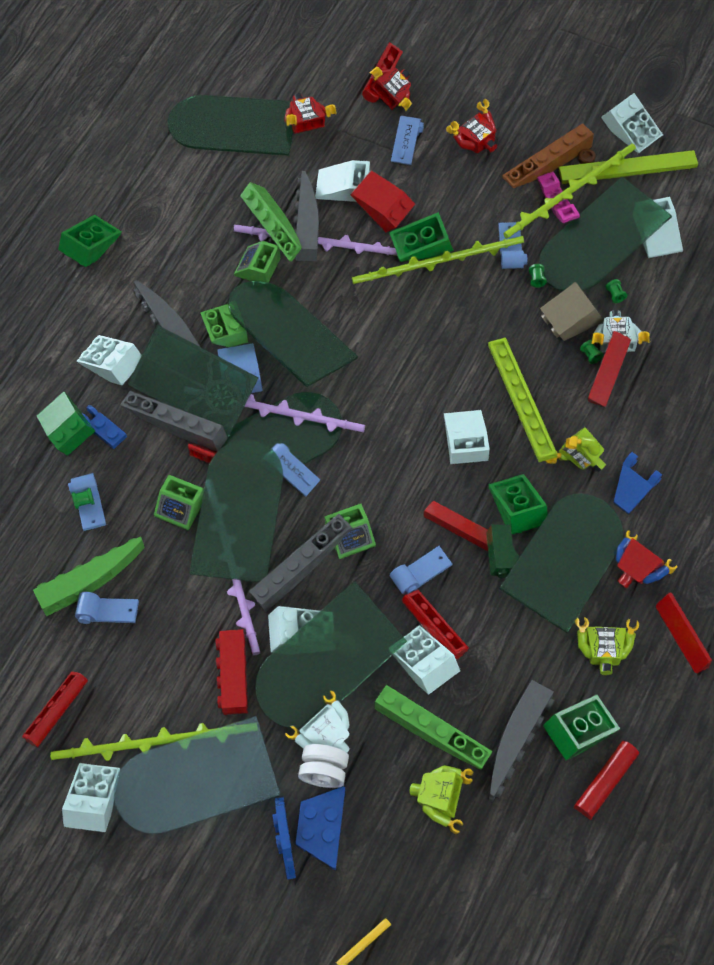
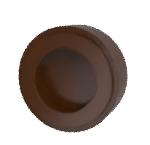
(586, 156)

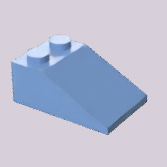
(245, 358)

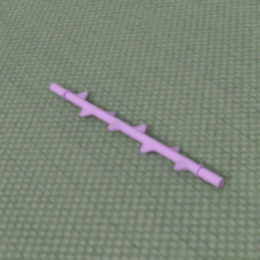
(327, 243)
(300, 416)
(245, 622)

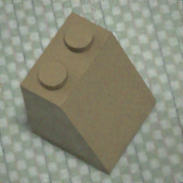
(570, 313)

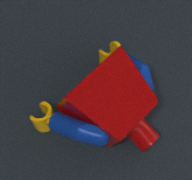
(639, 563)

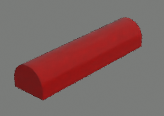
(387, 61)
(434, 623)
(54, 709)
(606, 779)

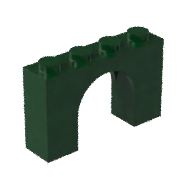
(501, 550)

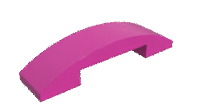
(551, 188)

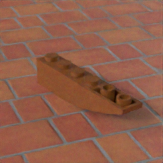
(550, 157)

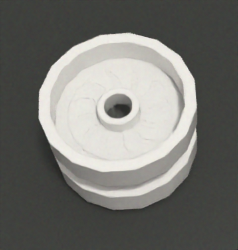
(323, 766)

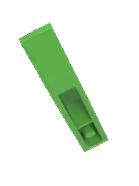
(272, 219)
(86, 578)
(431, 728)

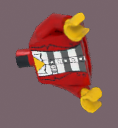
(392, 86)
(307, 114)
(477, 132)

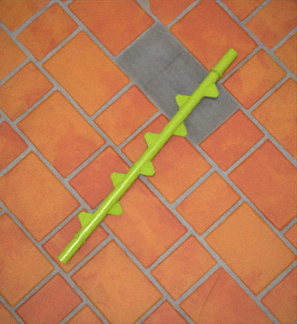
(574, 184)
(430, 263)
(126, 743)

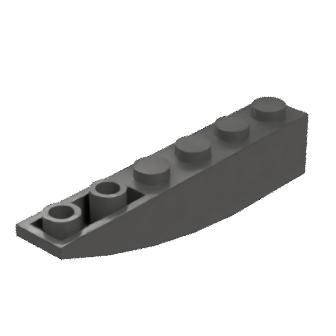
(307, 220)
(162, 313)
(176, 421)
(299, 563)
(519, 733)

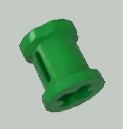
(538, 279)
(616, 291)
(591, 352)
(83, 498)

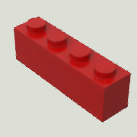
(232, 672)

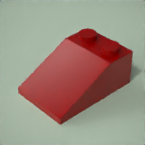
(382, 201)

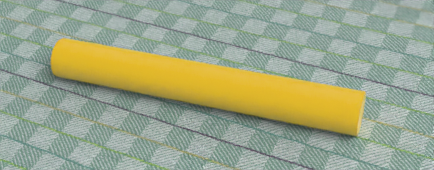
(363, 943)

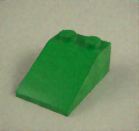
(421, 239)
(88, 240)
(65, 424)
(519, 503)
(580, 727)

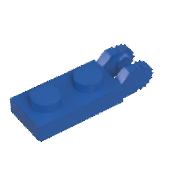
(105, 428)

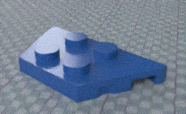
(321, 826)
(283, 840)

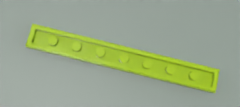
(633, 166)
(522, 400)

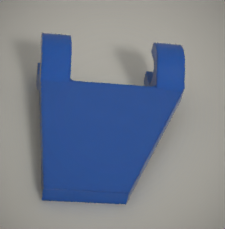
(633, 487)

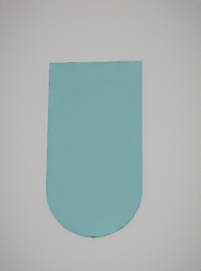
(195, 778)

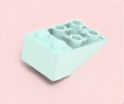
(632, 123)
(341, 180)
(666, 238)
(111, 359)
(466, 437)
(285, 623)
(426, 660)
(90, 798)

